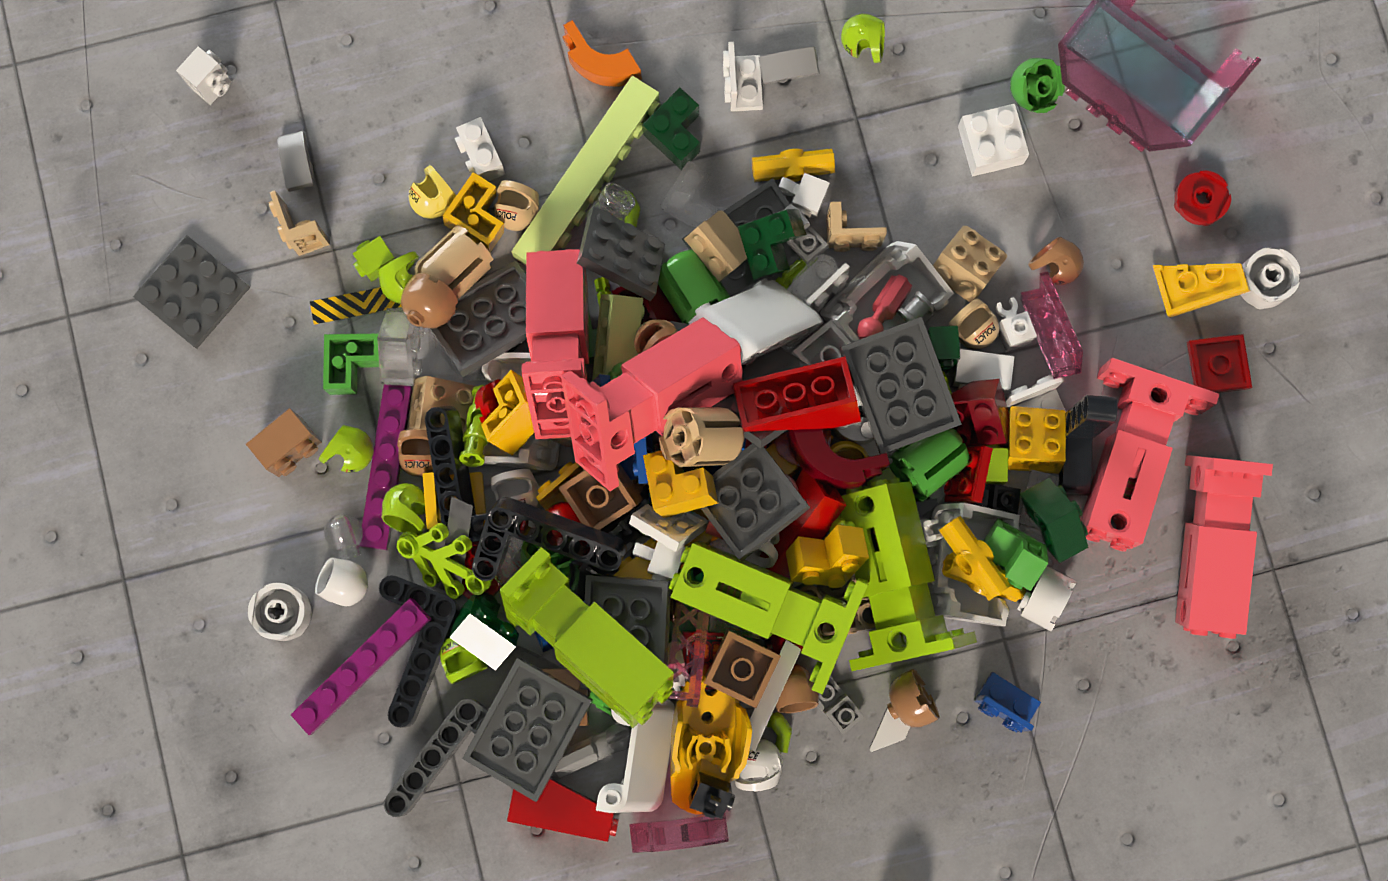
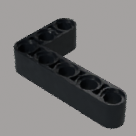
(1083, 423)
(443, 461)
(543, 537)
(422, 646)

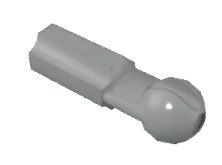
(593, 749)

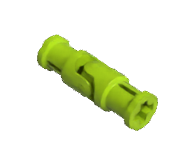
(473, 436)

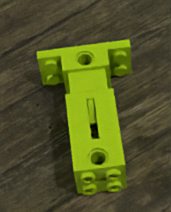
(897, 576)
(767, 604)
(587, 640)

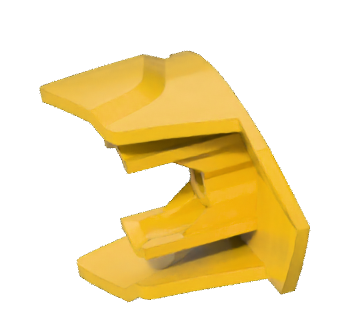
(710, 746)

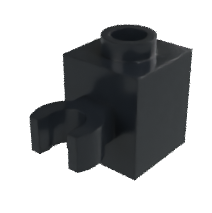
(711, 796)

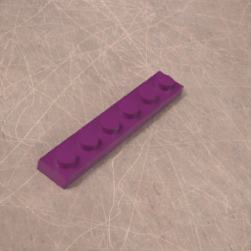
(385, 463)
(360, 666)

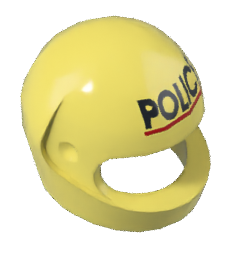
(431, 196)

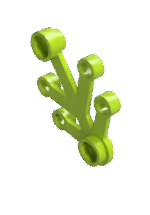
(413, 546)

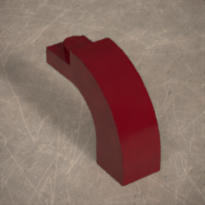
(829, 468)

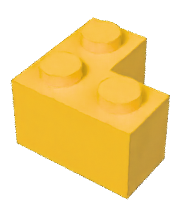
(470, 212)
(511, 421)
(676, 491)
(828, 560)

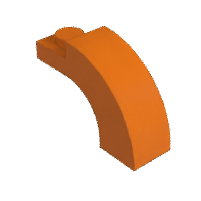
(599, 68)

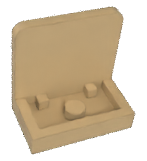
(718, 245)
(969, 263)

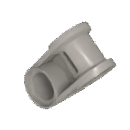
(917, 307)

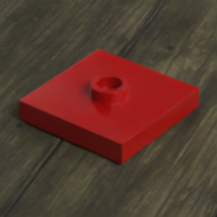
(1220, 363)

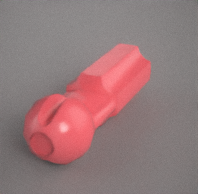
(885, 306)

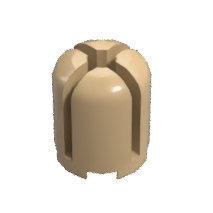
(456, 261)
(701, 436)

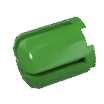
(689, 284)
(930, 462)

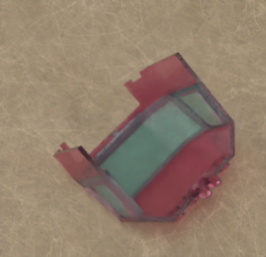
(1143, 77)

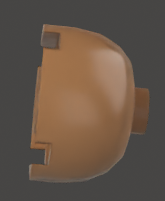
(428, 302)
(911, 701)

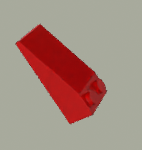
(799, 398)

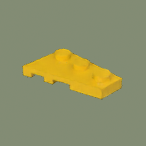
(1196, 286)

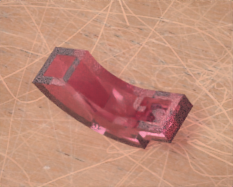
(678, 833)

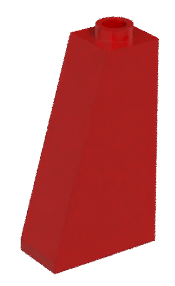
(825, 508)
(564, 812)

